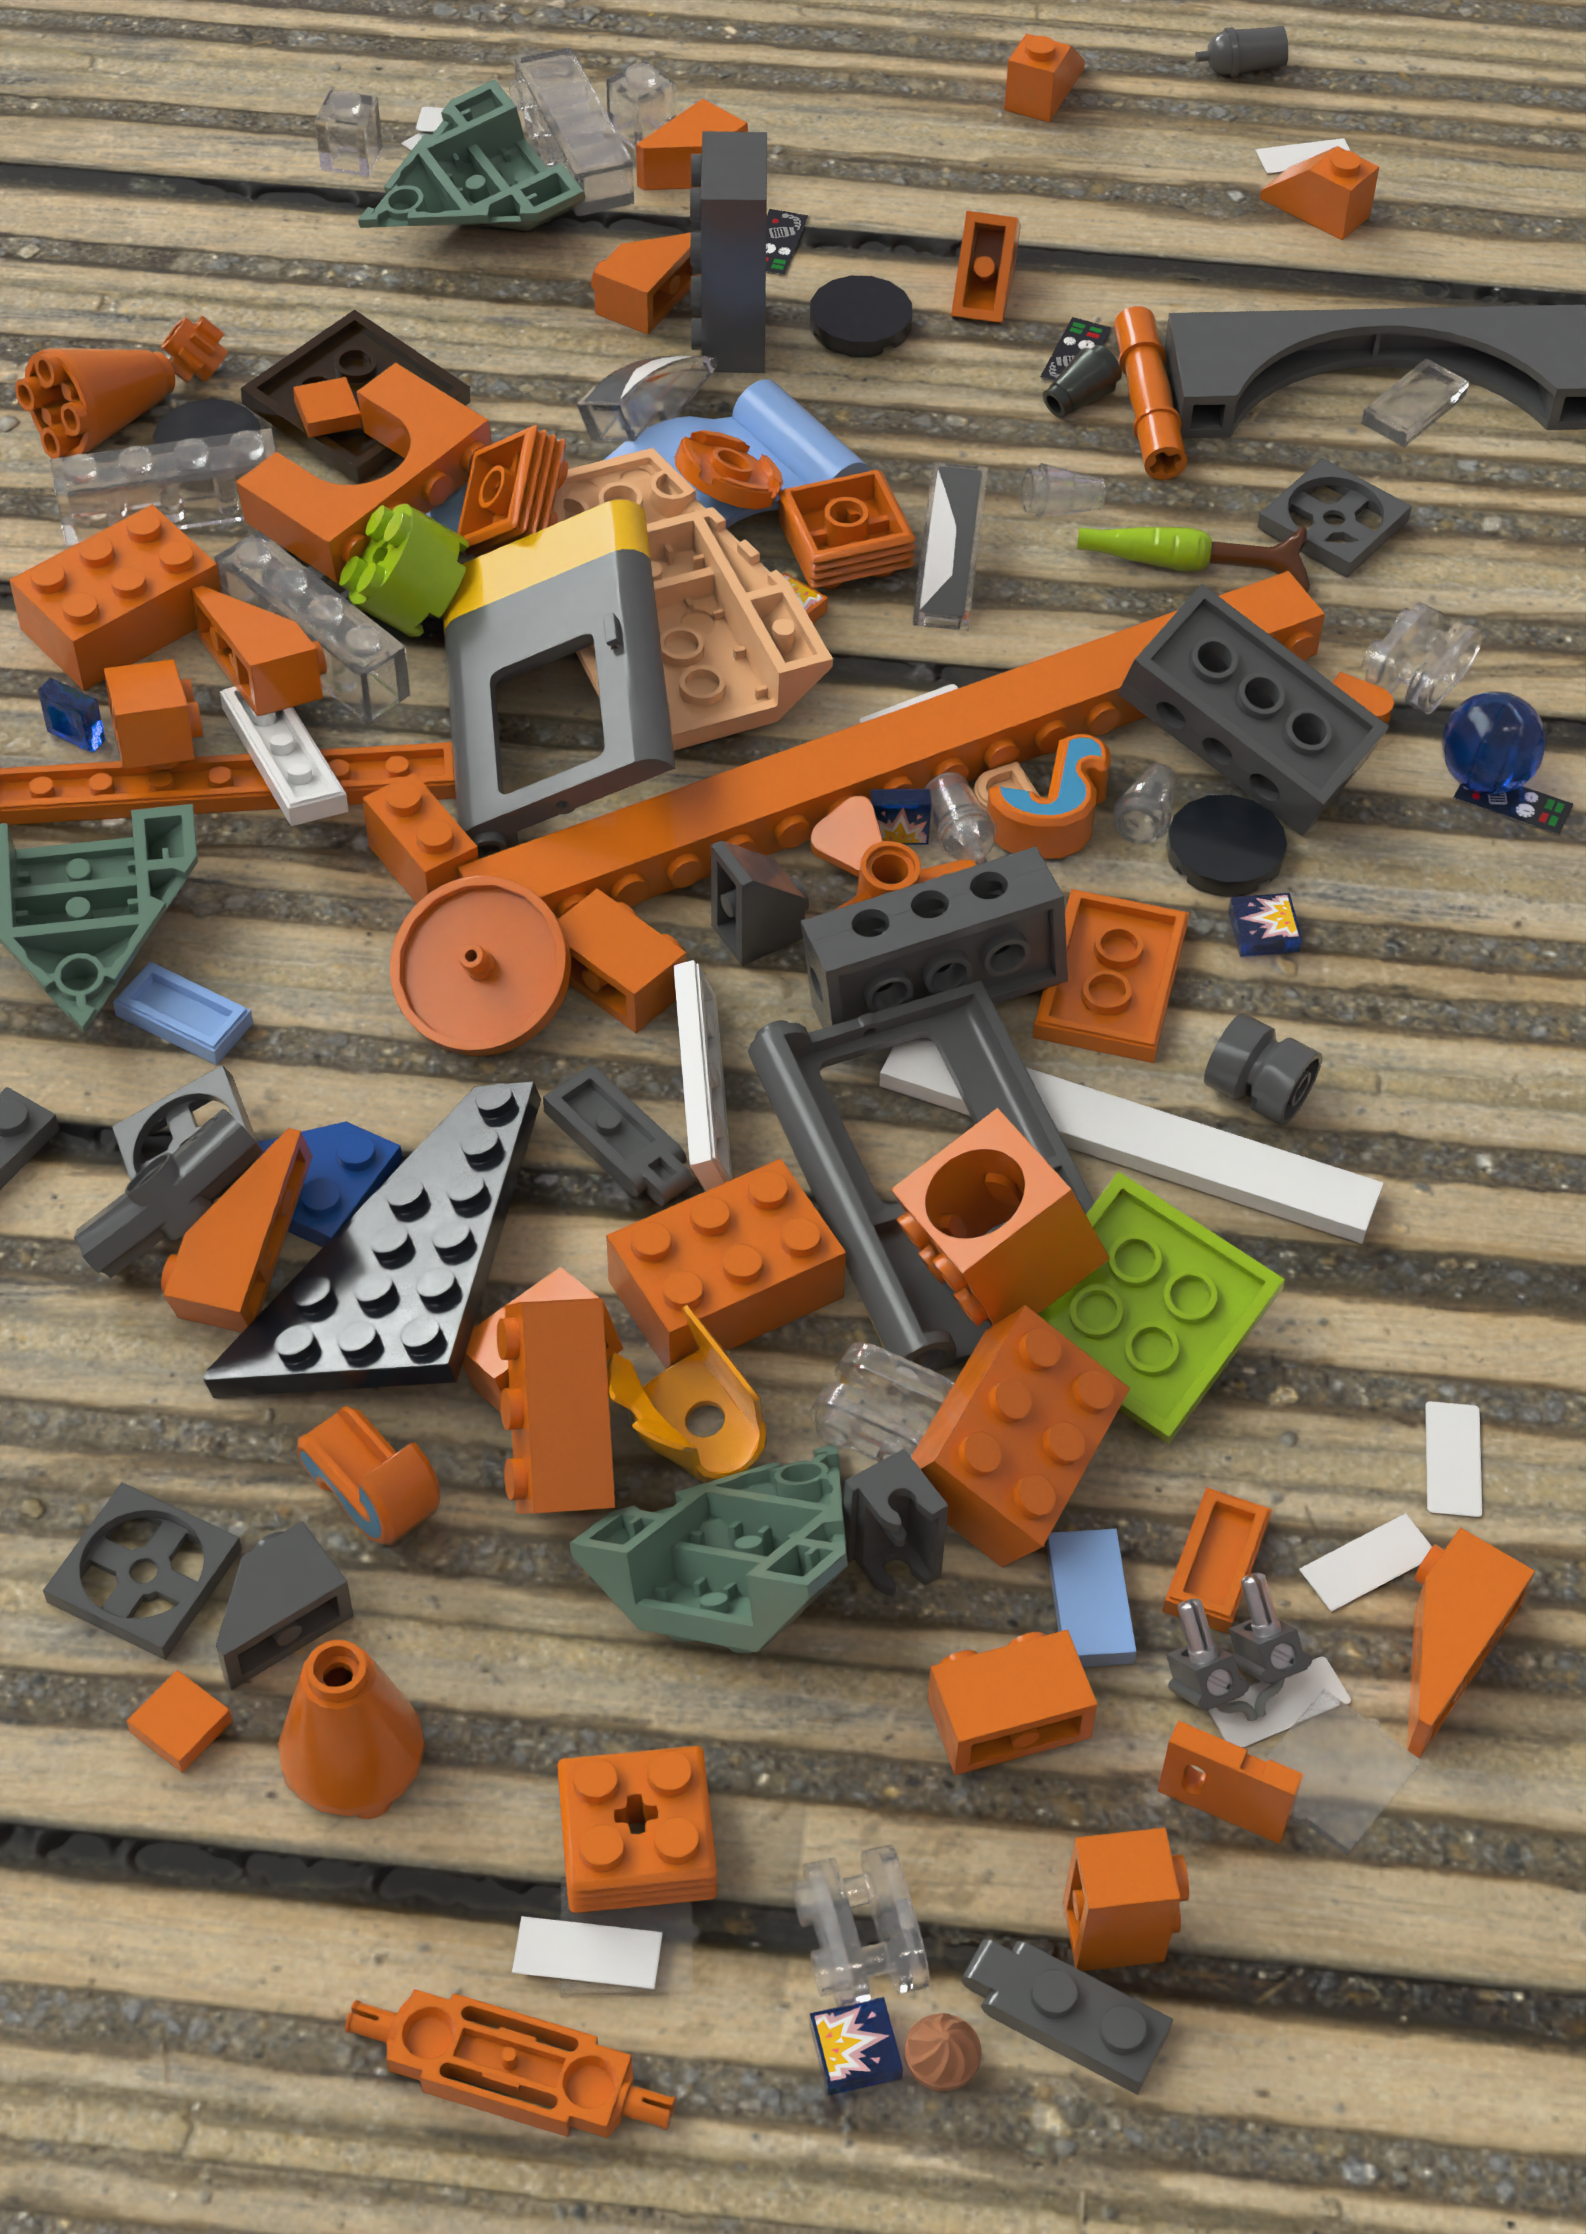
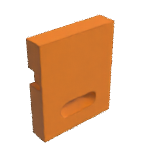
(1235, 1785)

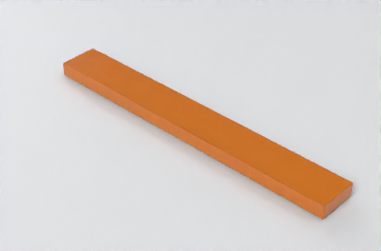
(207, 782)

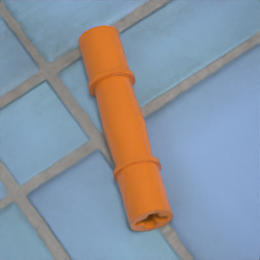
(1150, 394)

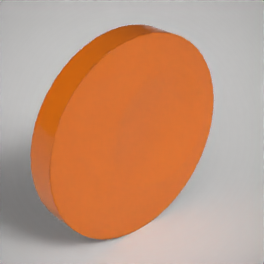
(480, 965)

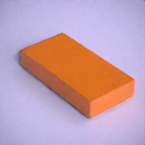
(1218, 1556)

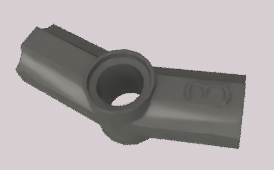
(167, 1195)

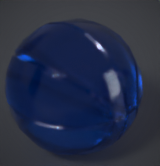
(1493, 743)

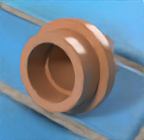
(942, 2052)

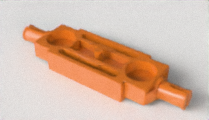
(437, 2041)

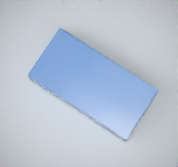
(183, 1013)
(1091, 1595)

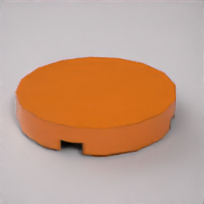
(726, 471)

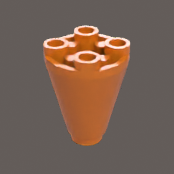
(90, 394)
(349, 1734)

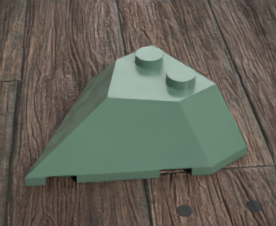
(475, 173)
(88, 907)
(729, 1556)

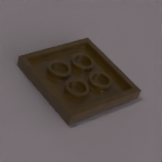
(347, 349)

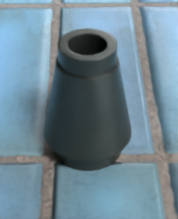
(1084, 380)

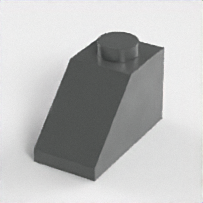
(754, 902)
(279, 1603)

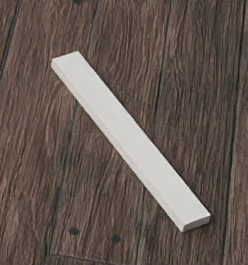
(1167, 1147)

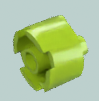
(405, 568)

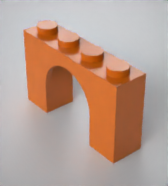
(329, 520)

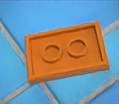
(1118, 976)

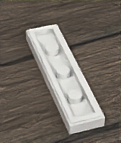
(286, 760)
(702, 1076)

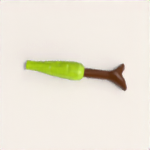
(1193, 550)

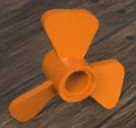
(853, 843)

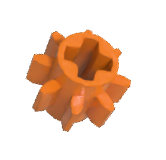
(194, 348)

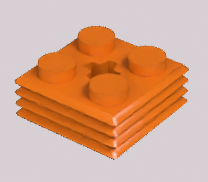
(512, 490)
(846, 529)
(626, 1870)

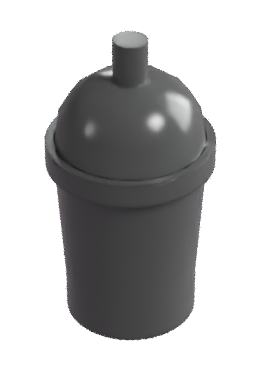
(1246, 50)

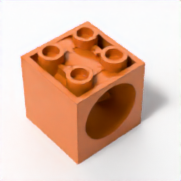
(974, 1186)

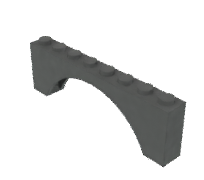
(1236, 359)

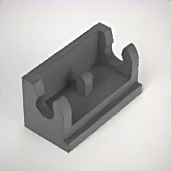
(894, 1516)

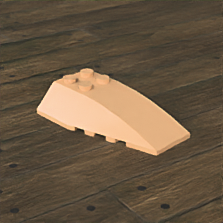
(728, 627)

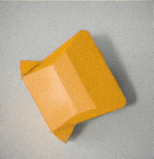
(668, 1399)

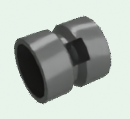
(1258, 1066)

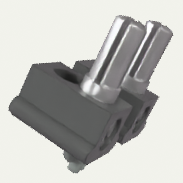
(1261, 1646)

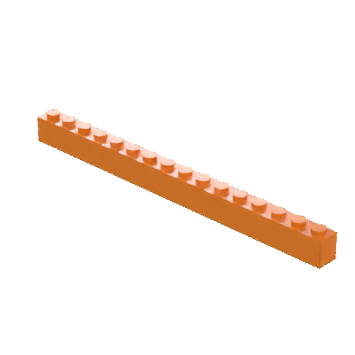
(784, 795)

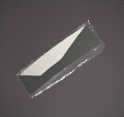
(642, 395)
(950, 546)

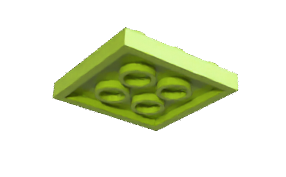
(1163, 1305)

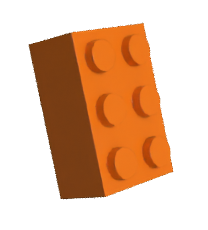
(114, 596)
(735, 1255)
(1017, 1434)

